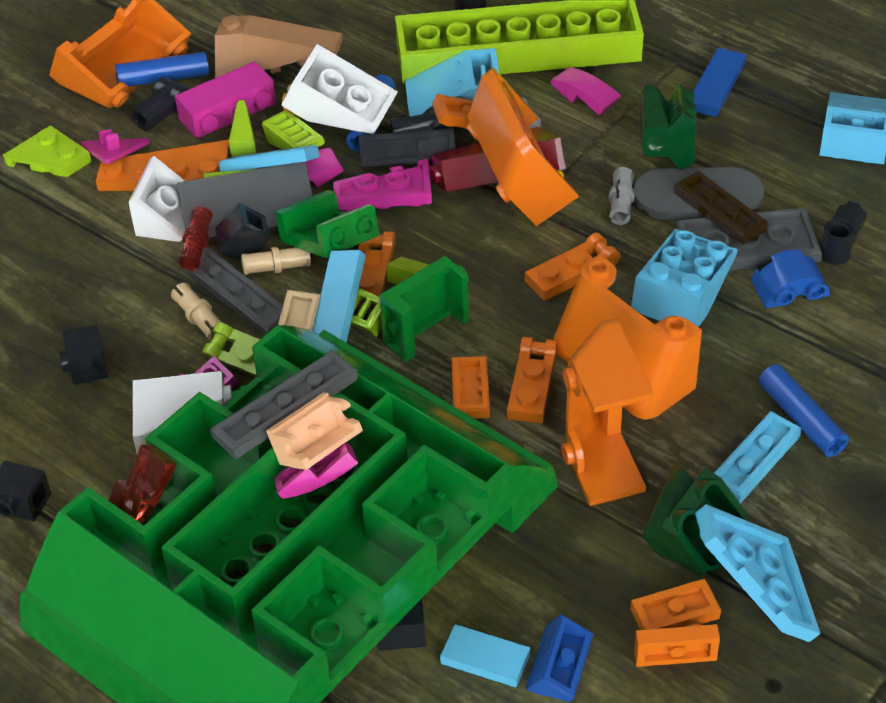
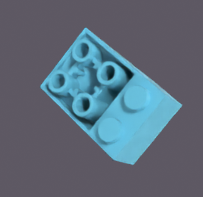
(453, 77)
(855, 128)
(682, 277)

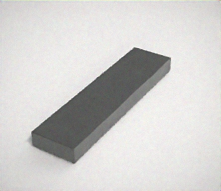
(237, 292)
(249, 425)

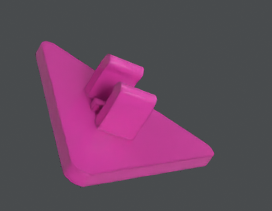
(111, 148)

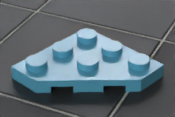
(762, 567)

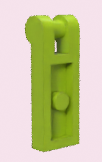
(240, 355)

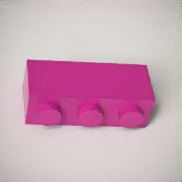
(215, 101)

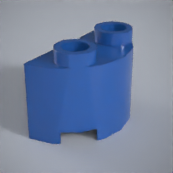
(787, 277)

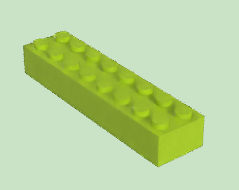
(524, 35)

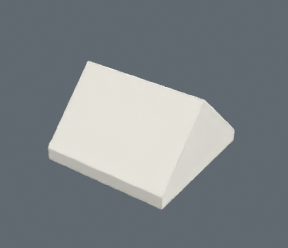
(156, 203)

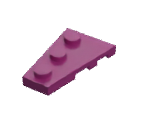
(393, 189)

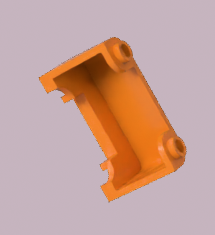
(134, 34)
(664, 349)

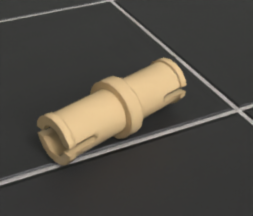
(275, 260)
(196, 310)

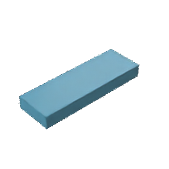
(270, 158)
(339, 293)
(758, 454)

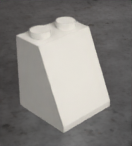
(161, 397)

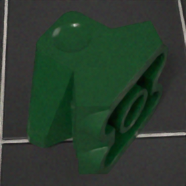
(668, 125)
(673, 523)

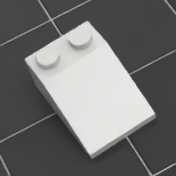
(338, 94)

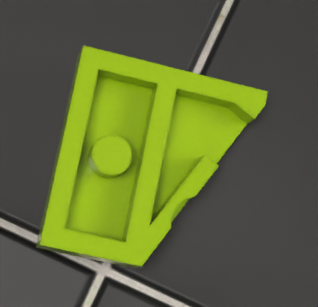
(50, 153)

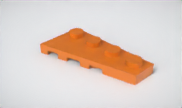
(186, 162)

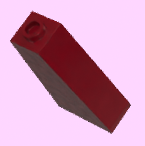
(470, 167)

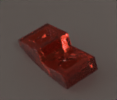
(145, 483)

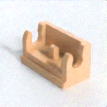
(312, 432)

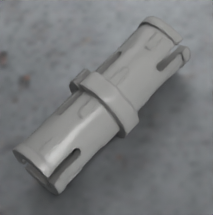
(621, 196)

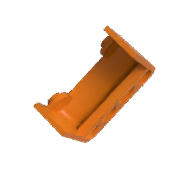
(524, 175)
(598, 383)

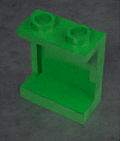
(321, 227)
(421, 303)

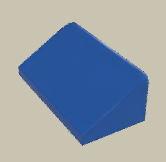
(560, 659)

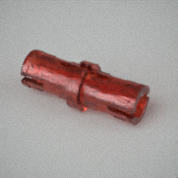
(195, 238)

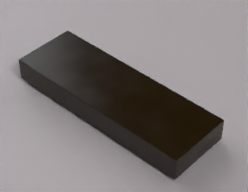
(720, 207)

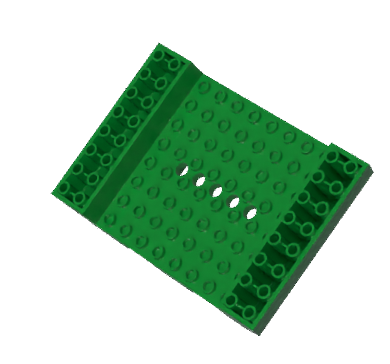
(153, 603)

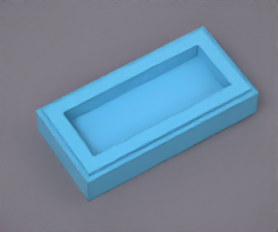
(485, 655)

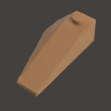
(267, 42)

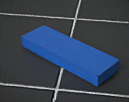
(718, 81)

